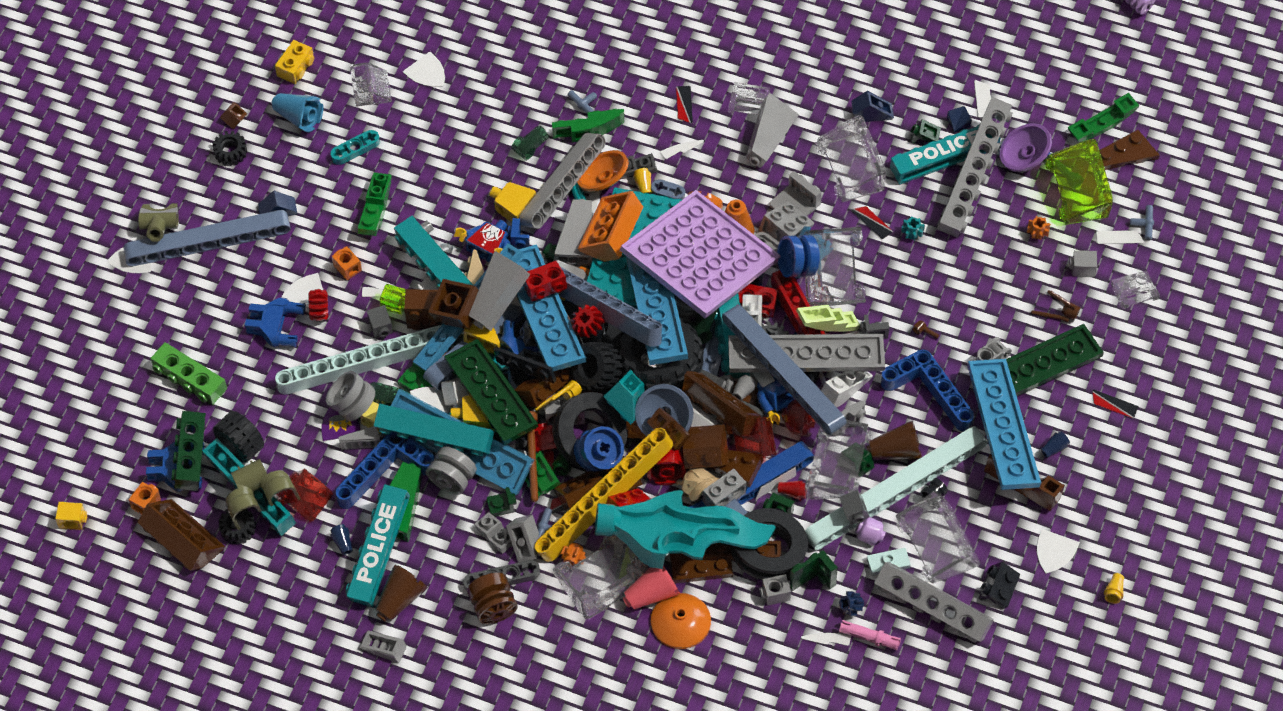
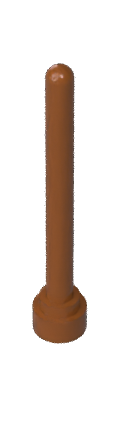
(533, 470)

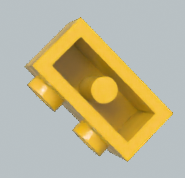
(294, 62)

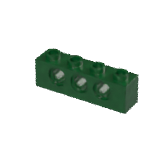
(188, 478)

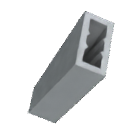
(770, 128)
(572, 234)
(497, 291)

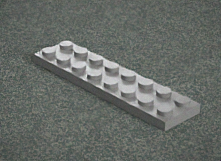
(816, 353)

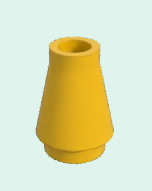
(643, 180)
(1114, 590)

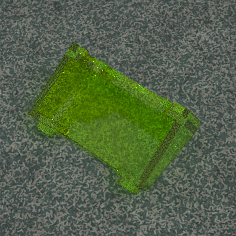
(1081, 182)

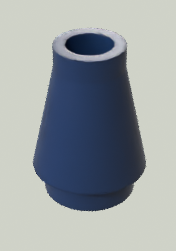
(1055, 444)
(341, 537)

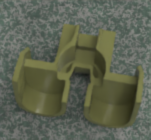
(251, 478)

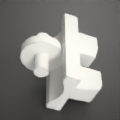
(753, 306)

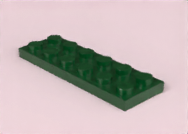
(1053, 358)
(491, 391)

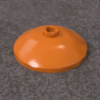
(604, 171)
(681, 631)

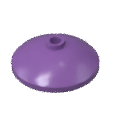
(1025, 147)

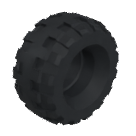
(634, 353)

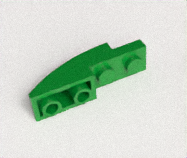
(597, 123)
(375, 204)

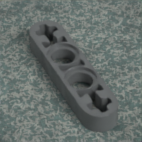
(527, 576)

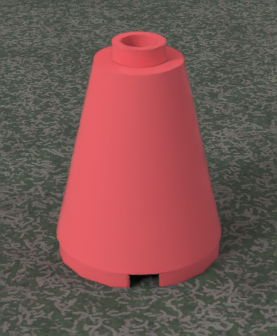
(650, 588)

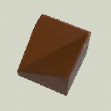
(233, 115)

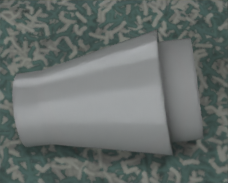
(744, 387)

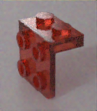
(312, 495)

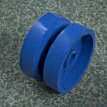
(798, 256)
(599, 449)

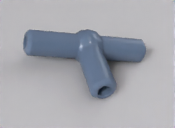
(583, 103)
(1148, 222)
(543, 525)

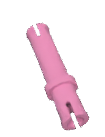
(873, 636)

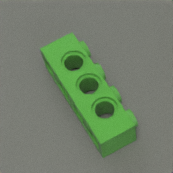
(168, 356)

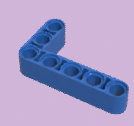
(933, 384)
(380, 465)

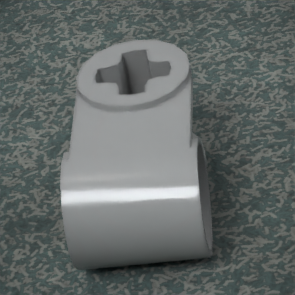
(993, 350)

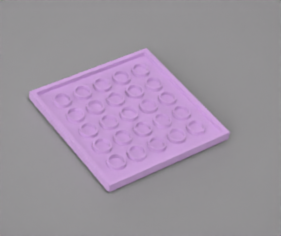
(700, 253)

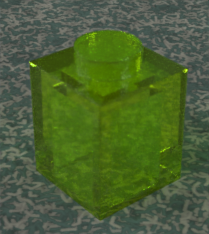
(393, 298)

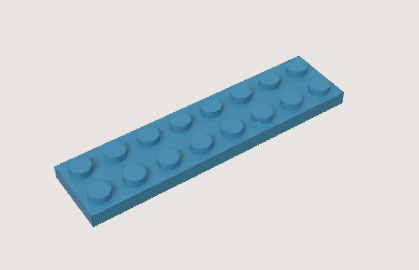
(660, 304)
(549, 321)
(1004, 424)
(501, 466)

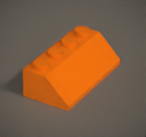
(611, 226)

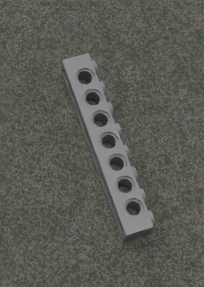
(954, 225)

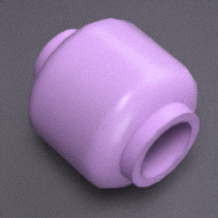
(870, 531)

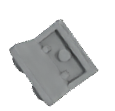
(800, 194)

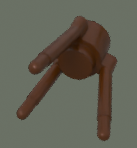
(1069, 310)

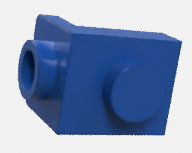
(518, 240)

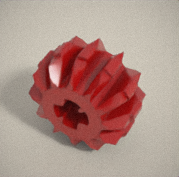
(318, 304)
(583, 326)

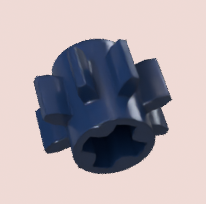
(851, 603)

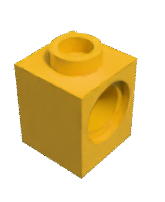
(70, 515)

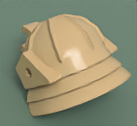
(695, 482)

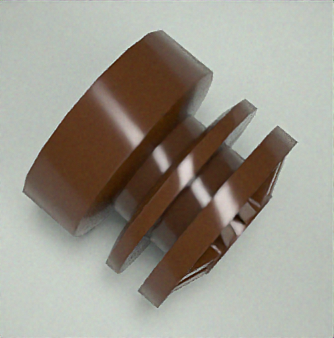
(492, 598)

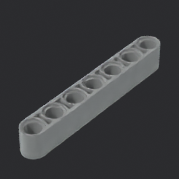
(562, 180)

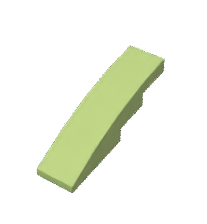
(828, 319)

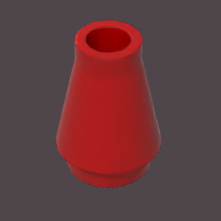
(793, 489)

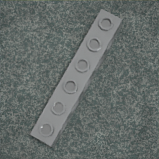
(981, 621)

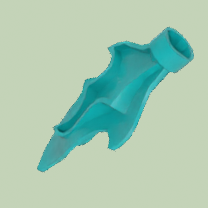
(667, 527)

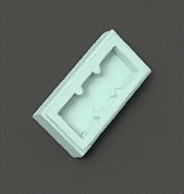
(898, 557)

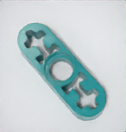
(369, 145)

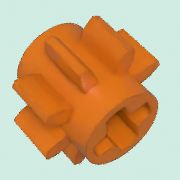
(1038, 228)
(573, 553)

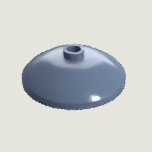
(663, 397)

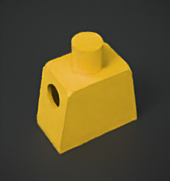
(511, 199)
(470, 413)

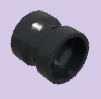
(935, 485)

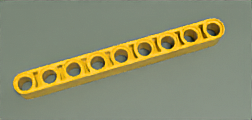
(617, 481)

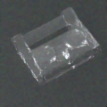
(747, 94)
(1132, 285)

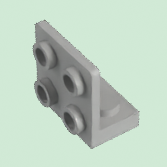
(784, 221)

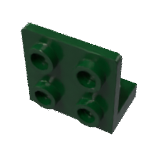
(817, 565)

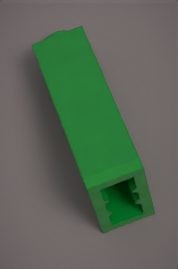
(409, 479)

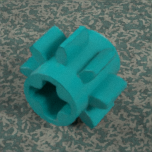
(912, 228)

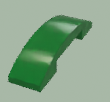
(1105, 120)

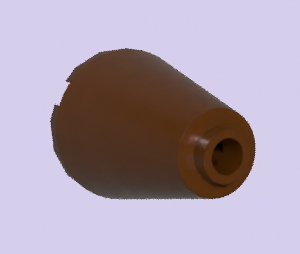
(896, 444)
(398, 593)

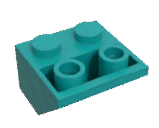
(625, 394)

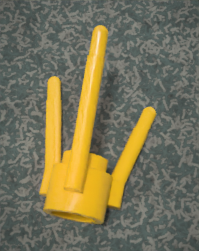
(570, 390)

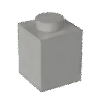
(1083, 263)

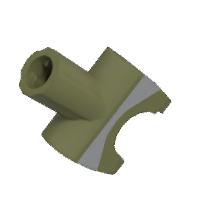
(158, 220)

